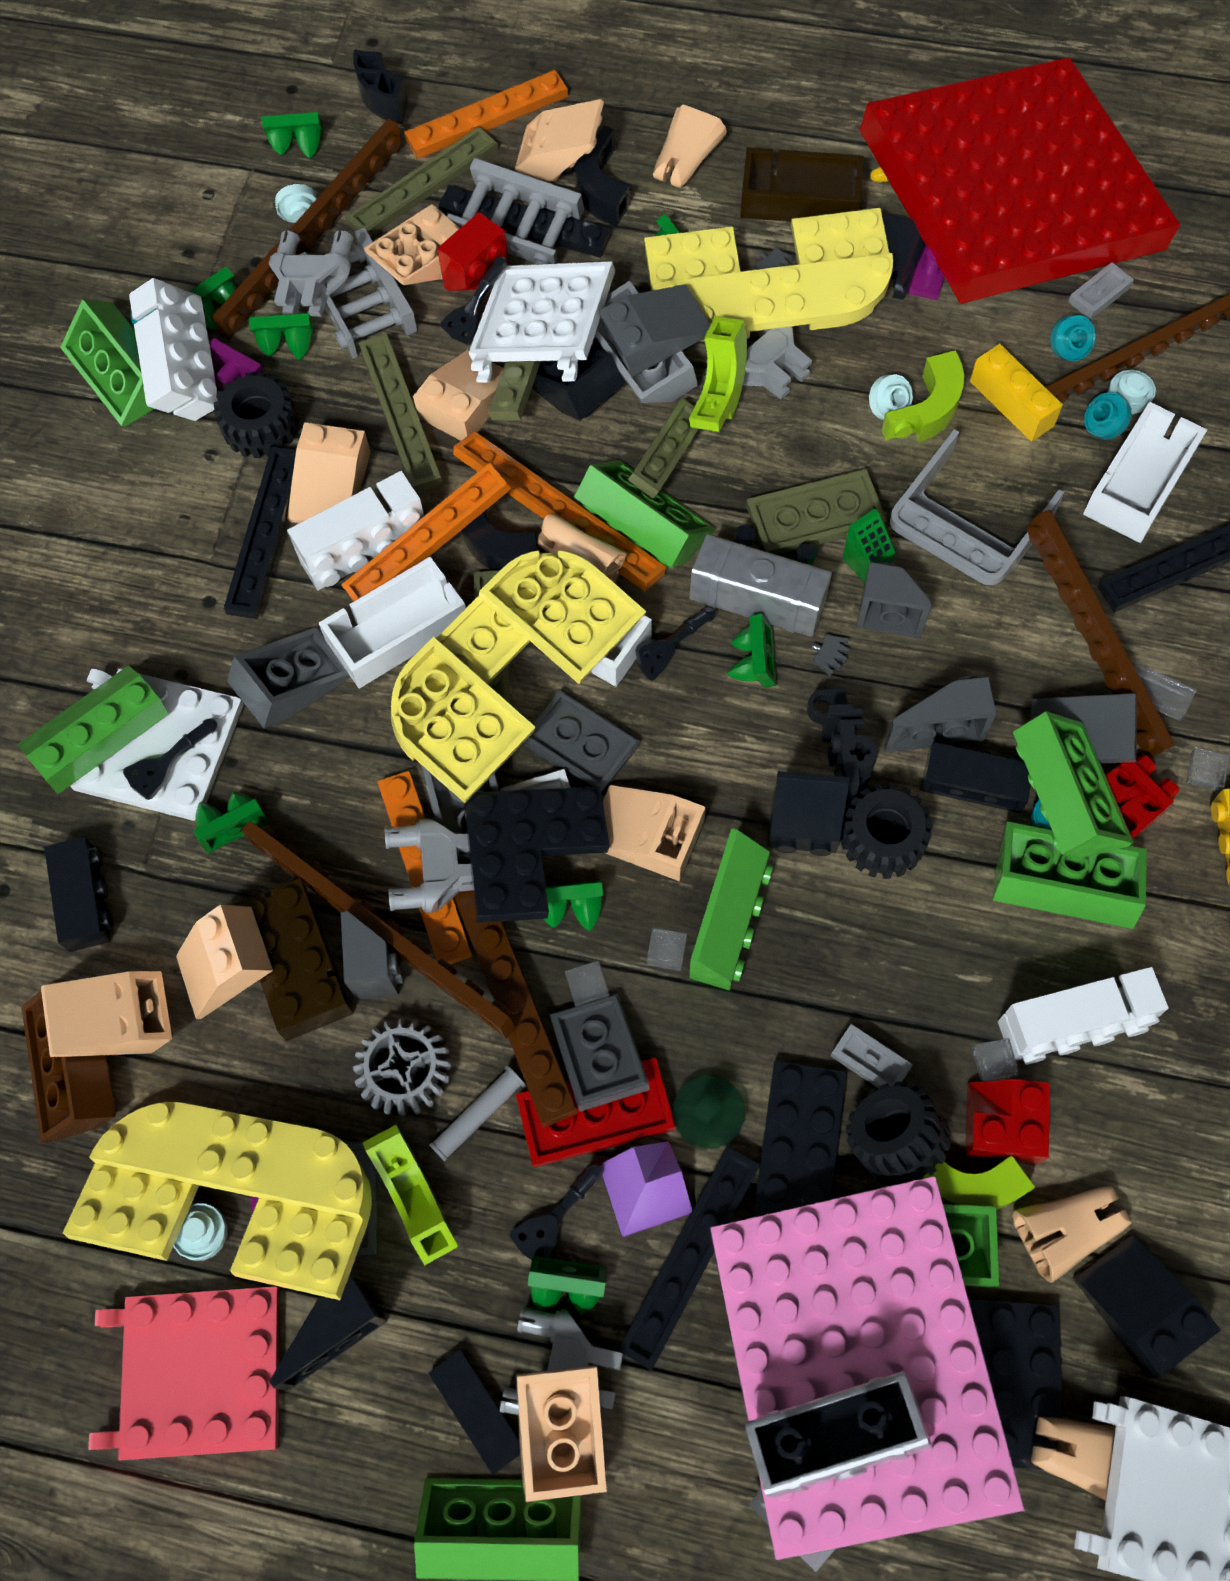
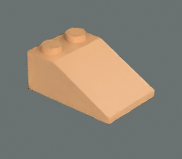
(454, 399)
(326, 469)
(222, 957)
(560, 1433)

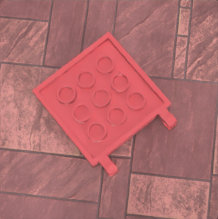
(196, 1373)

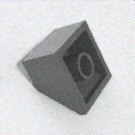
(892, 602)
(367, 961)

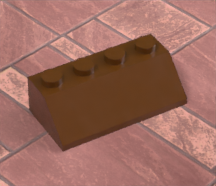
(68, 1091)

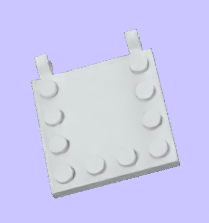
(542, 316)
(192, 772)
(1164, 1496)

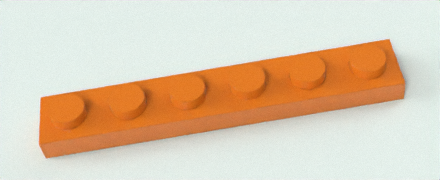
(486, 113)
(430, 532)
(443, 925)

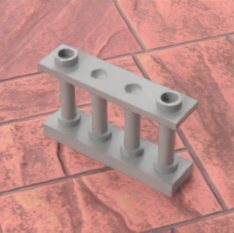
(522, 187)
(386, 293)

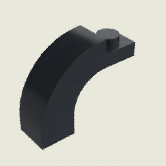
(600, 194)
(495, 547)

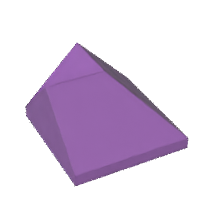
(646, 1187)

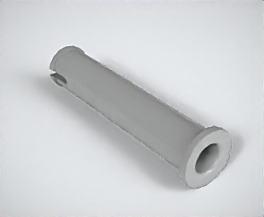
(477, 1113)

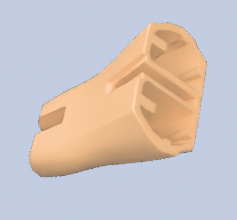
(688, 143)
(563, 536)
(1068, 1229)
(1081, 1452)

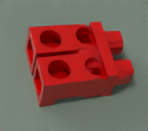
(1138, 795)

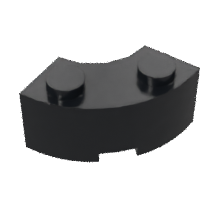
(378, 87)

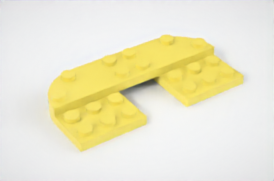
(837, 279)
(442, 696)
(306, 1182)

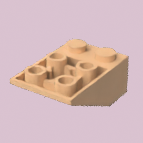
(558, 139)
(411, 248)
(652, 829)
(107, 1015)

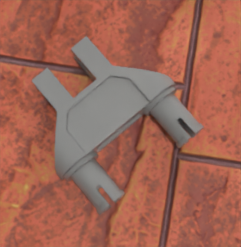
(309, 275)
(770, 356)
(440, 865)
(568, 1350)

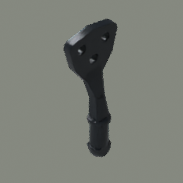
(470, 310)
(667, 646)
(162, 765)
(550, 1222)

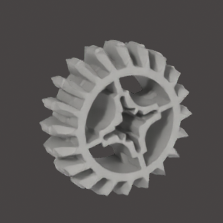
(386, 1071)

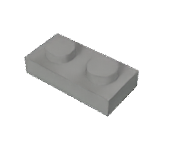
(1101, 290)
(870, 1058)

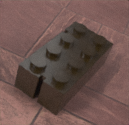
(804, 184)
(299, 986)

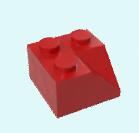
(471, 253)
(1008, 1120)

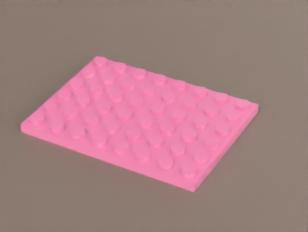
(856, 1296)

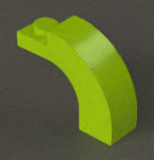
(725, 374)
(945, 383)
(992, 1188)
(411, 1194)

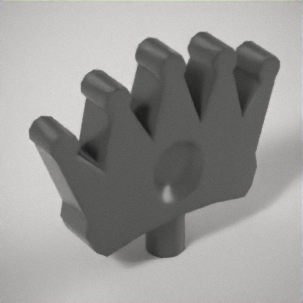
(774, 259)
(830, 653)

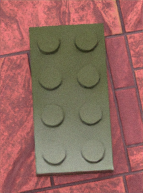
(812, 512)

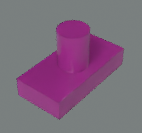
(927, 277)
(231, 363)

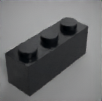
(976, 777)
(78, 894)

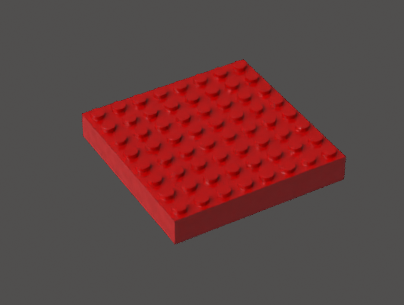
(1017, 179)

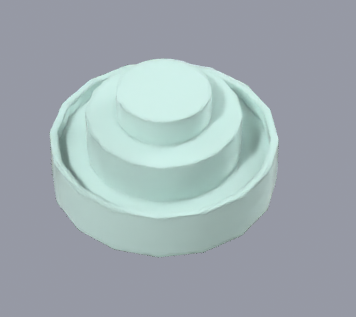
(294, 201)
(1135, 388)
(889, 394)
(202, 1233)

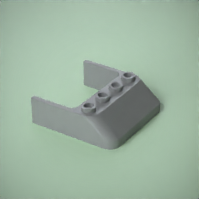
(950, 535)

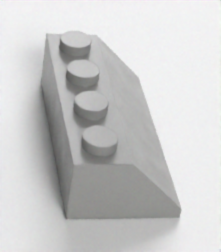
(659, 383)

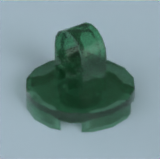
(708, 1112)

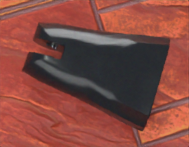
(906, 247)

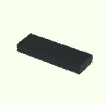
(476, 1411)

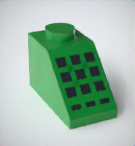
(867, 543)

